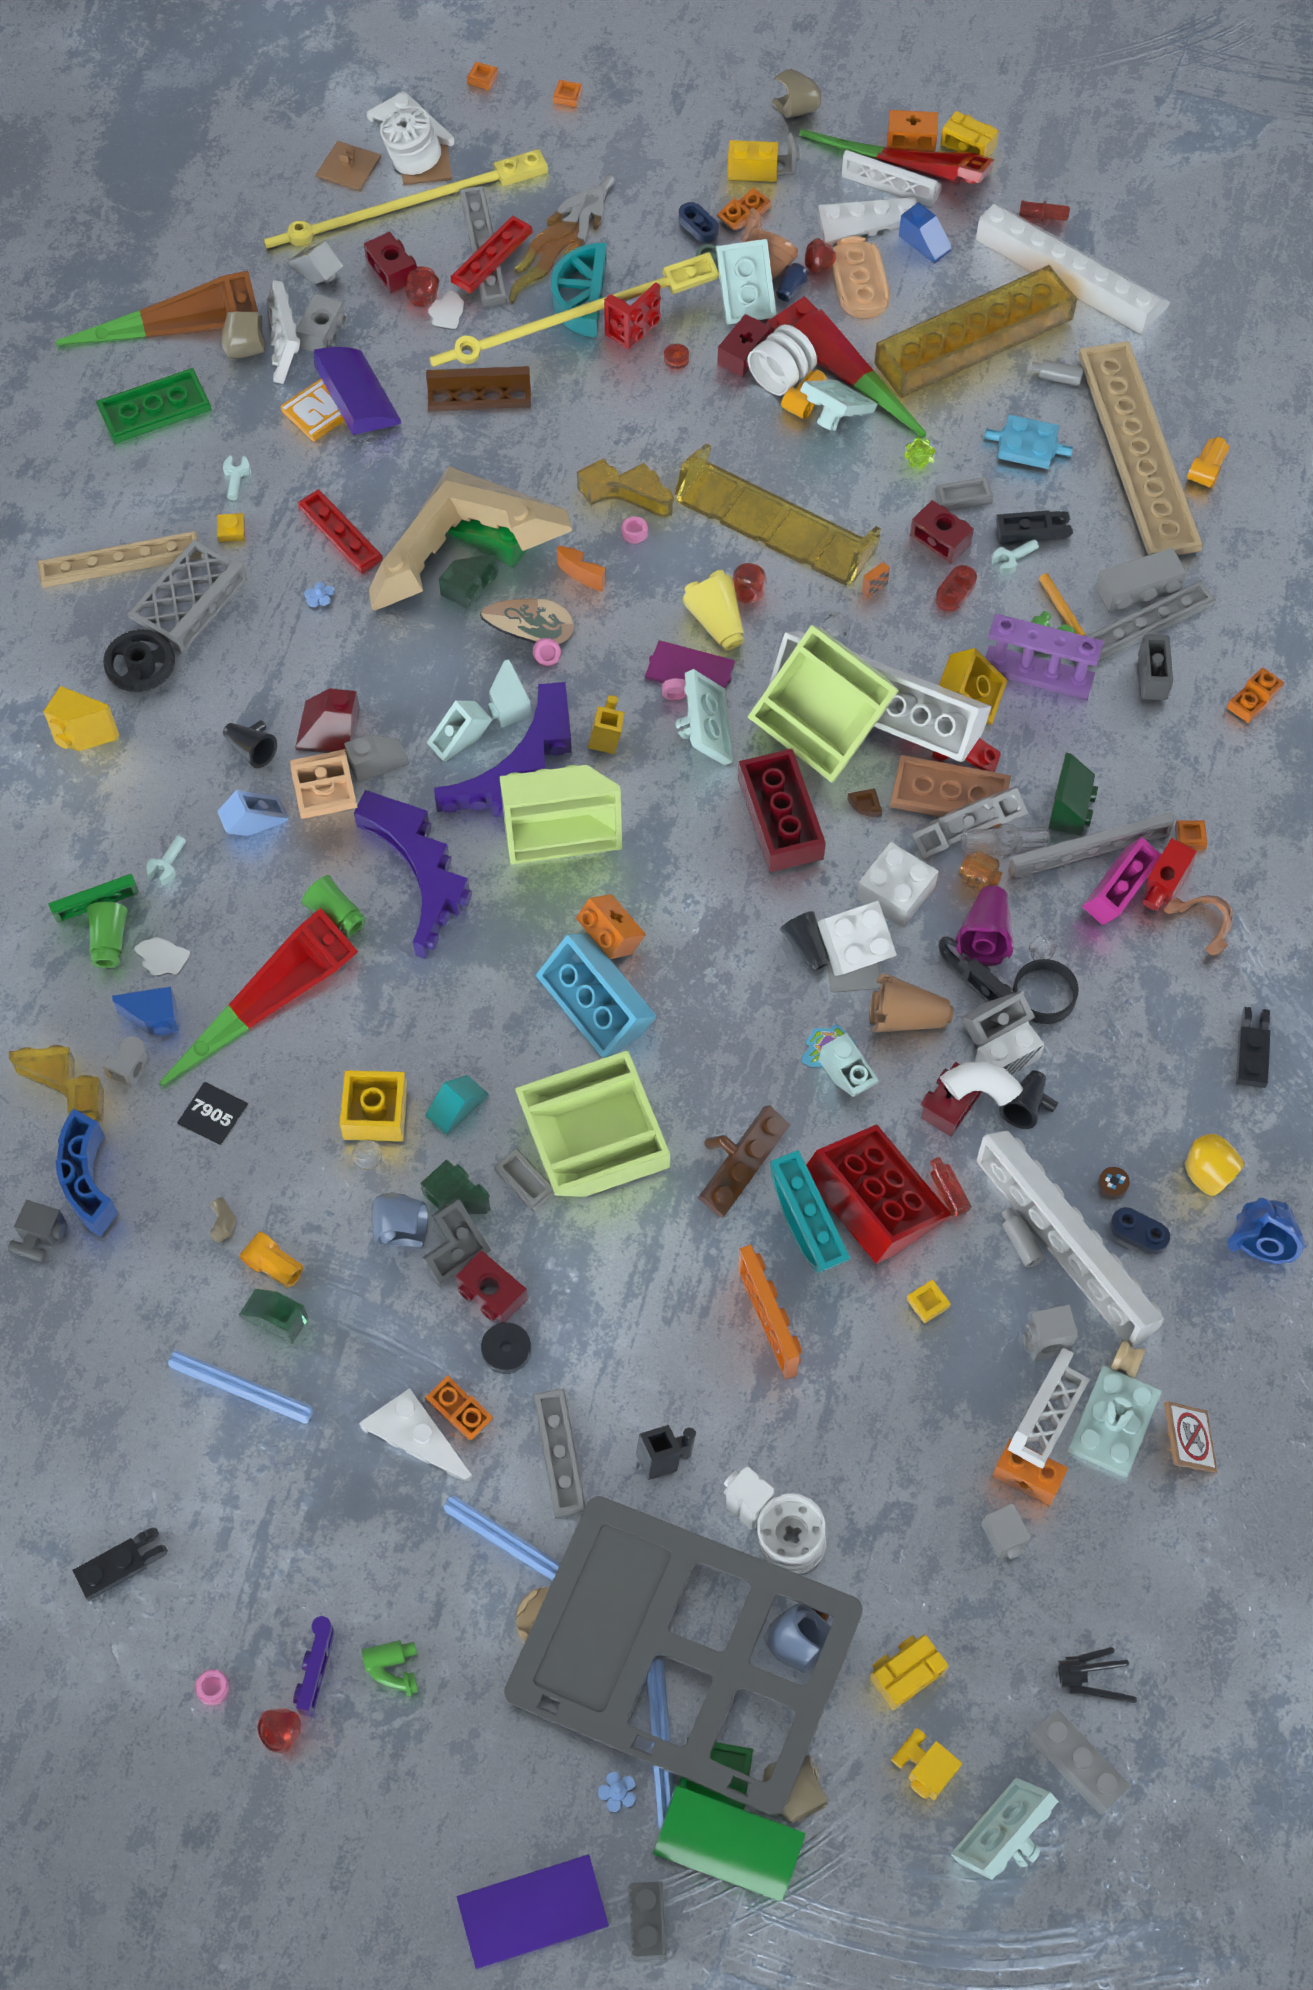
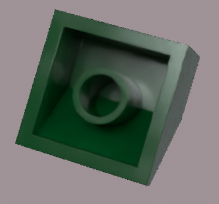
(1072, 797)

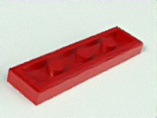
(491, 254)
(340, 531)

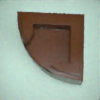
(865, 802)

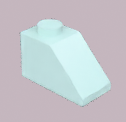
(508, 698)
(459, 729)

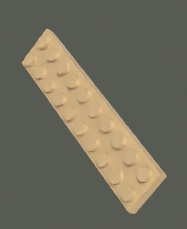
(1139, 449)

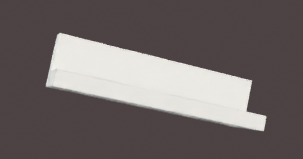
(890, 178)
(1041, 1403)

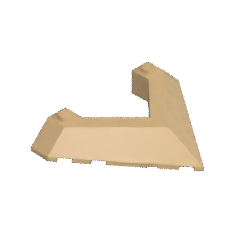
(465, 498)

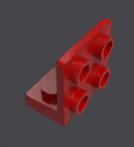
(629, 323)

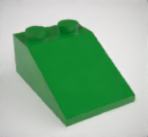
(490, 540)

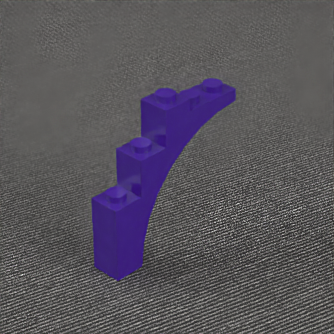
(546, 736)
(407, 831)

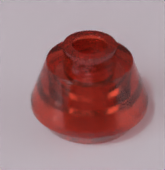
(819, 256)
(279, 1729)

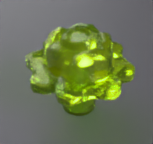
(919, 452)

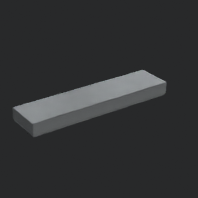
(559, 1453)

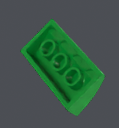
(728, 1843)

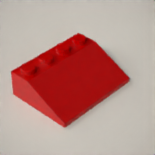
(876, 1192)

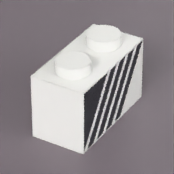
(1013, 1049)

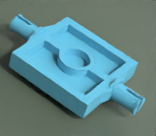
(1028, 441)

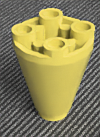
(716, 608)

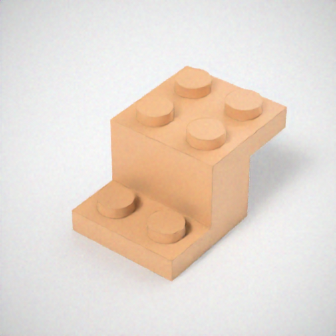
(323, 784)

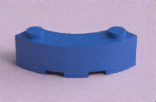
(75, 1172)

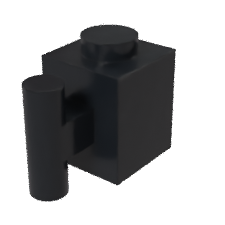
(661, 1451)

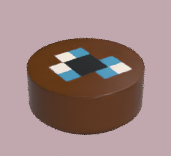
(1113, 1182)

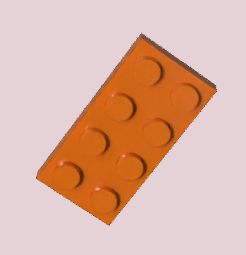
(772, 1319)

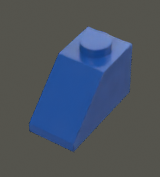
(924, 233)
(149, 1010)

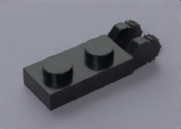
(1033, 525)
(1253, 1050)
(118, 1564)

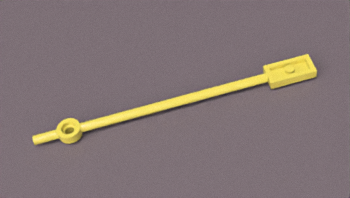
(507, 171)
(676, 277)

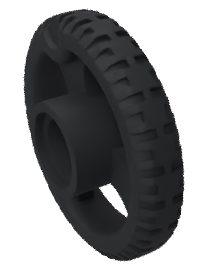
(139, 672)

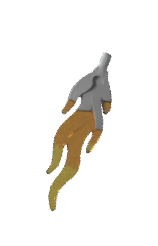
(572, 229)

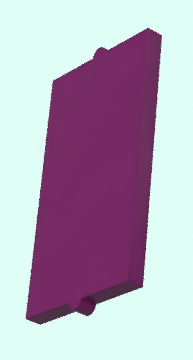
(673, 661)

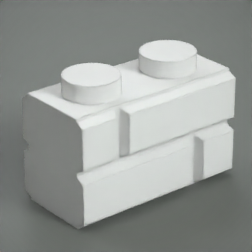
(747, 1495)

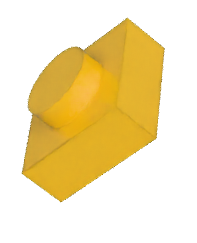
(231, 527)
(928, 1301)

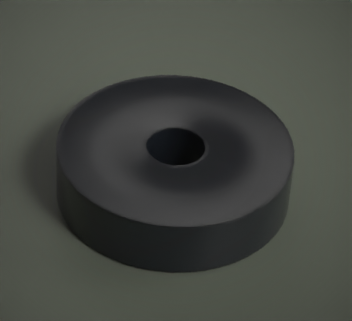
(509, 1361)

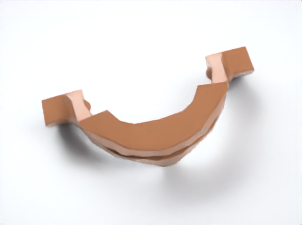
(1218, 943)

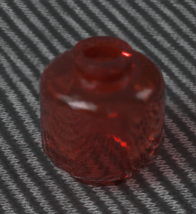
(422, 286)
(749, 582)

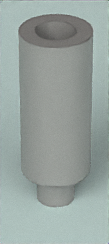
(1058, 372)
(1022, 1238)

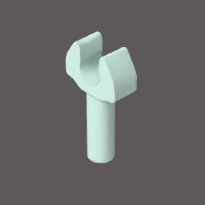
(235, 475)
(1012, 556)
(165, 862)

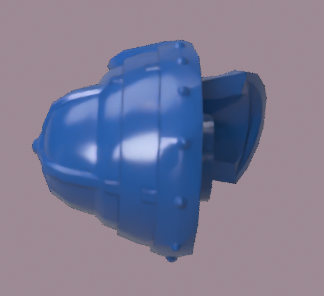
(1268, 1232)

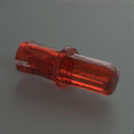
(1044, 210)

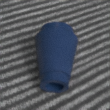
(792, 281)

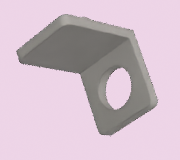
(789, 159)

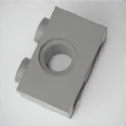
(321, 323)
(1050, 1332)

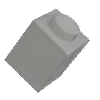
(1006, 1532)

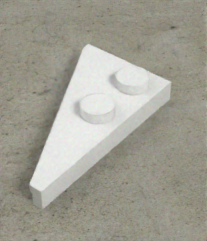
(404, 99)
(410, 1427)

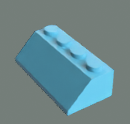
(595, 994)

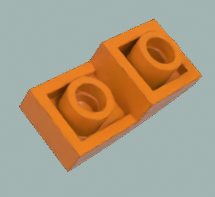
(737, 212)
(573, 564)
(1255, 695)
(458, 1408)

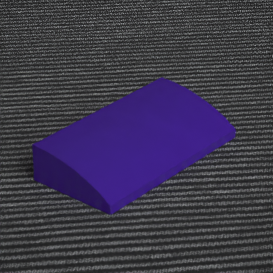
(355, 389)
(532, 1911)

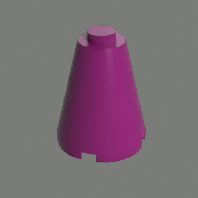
(987, 928)

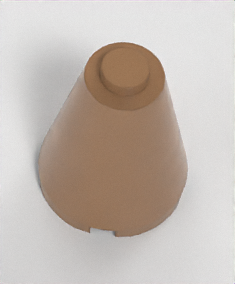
(907, 1007)

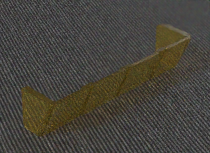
(773, 520)

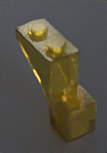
(636, 486)
(56, 1070)

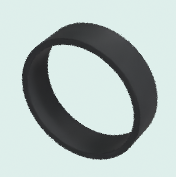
(1059, 968)

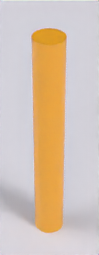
(1060, 603)

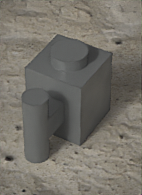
(37, 1226)

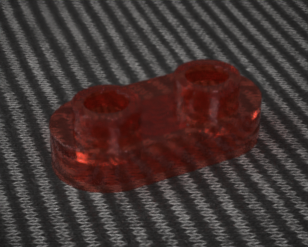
(958, 586)

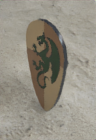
(530, 619)

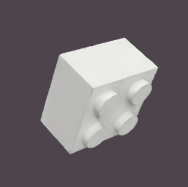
(899, 884)
(856, 938)

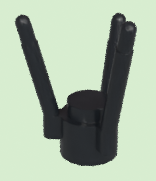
(1074, 1672)

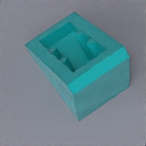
(455, 1102)

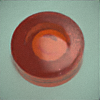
(676, 356)

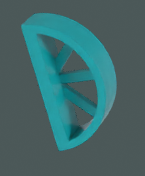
(580, 260)
(807, 1213)

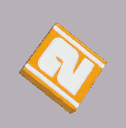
(313, 411)

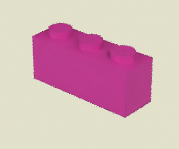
(1122, 881)

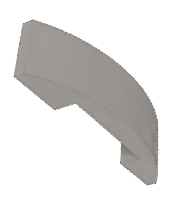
(977, 815)

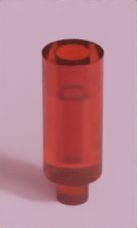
(949, 1187)

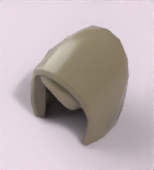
(802, 94)
(243, 335)
(807, 1793)

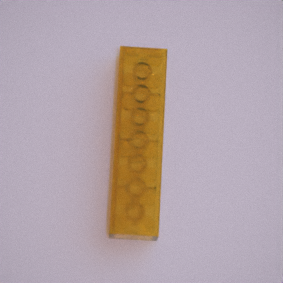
(975, 331)

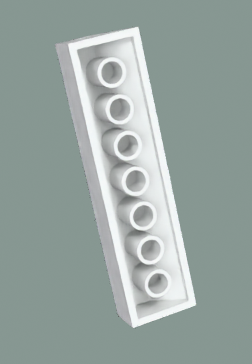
(1082, 274)
(920, 709)
(1069, 1238)

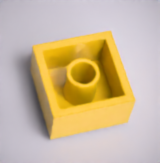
(373, 1105)

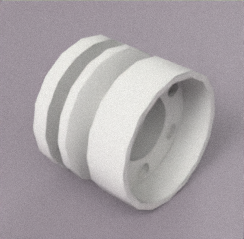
(410, 140)
(782, 359)
(794, 1516)

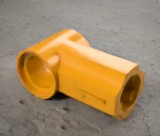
(796, 401)
(1208, 466)
(265, 1255)

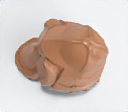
(780, 250)

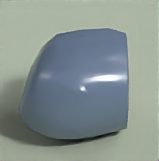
(399, 1220)
(797, 1637)

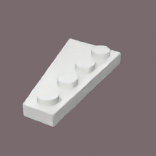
(861, 217)
(283, 330)

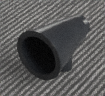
(252, 742)
(806, 939)
(1025, 1108)

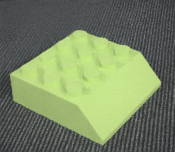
(823, 702)
(560, 813)
(594, 1126)

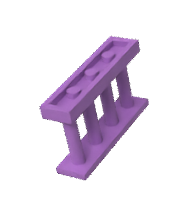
(1038, 671)

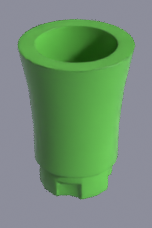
(335, 904)
(106, 933)

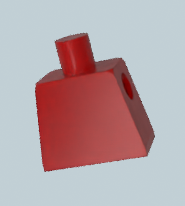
(1169, 874)

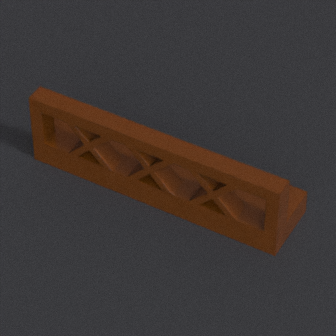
(478, 383)

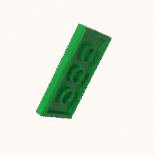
(153, 405)

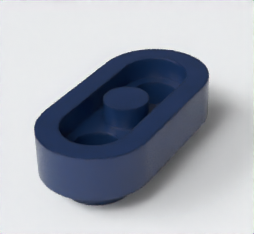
(701, 225)
(1139, 1231)

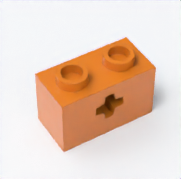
(912, 130)
(610, 926)
(1029, 1478)

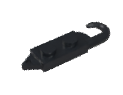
(974, 973)

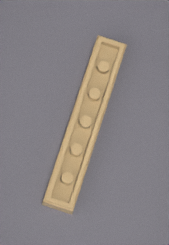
(115, 559)

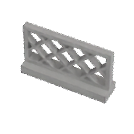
(208, 602)

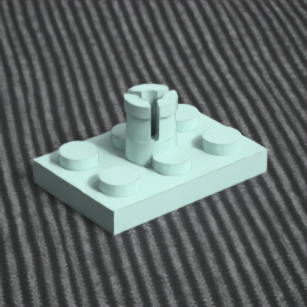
(746, 281)
(837, 401)
(706, 718)
(1114, 1421)
(1006, 1830)

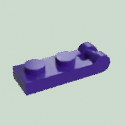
(315, 1666)

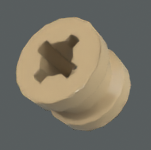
(1128, 1359)

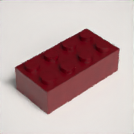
(781, 810)

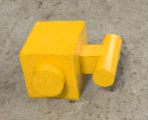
(606, 727)
(932, 1768)

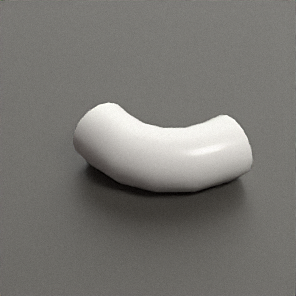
(982, 1077)

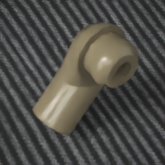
(225, 1222)

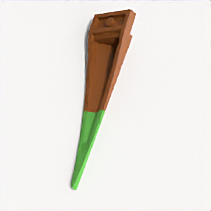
(189, 312)

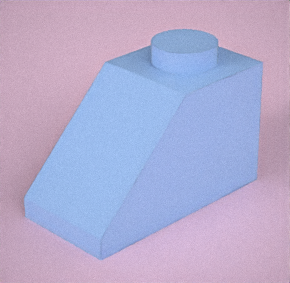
(251, 813)

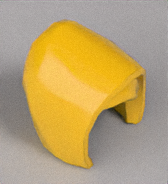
(1213, 1163)

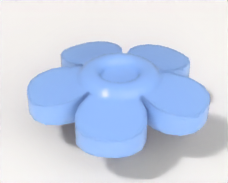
(319, 594)
(617, 1792)

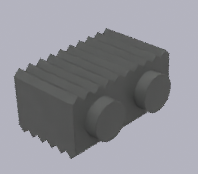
(1155, 667)
(647, 1921)

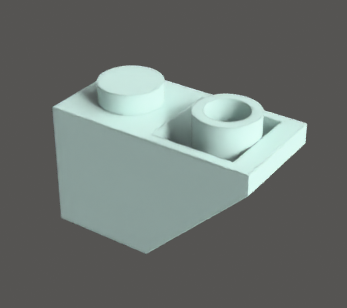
(847, 1066)

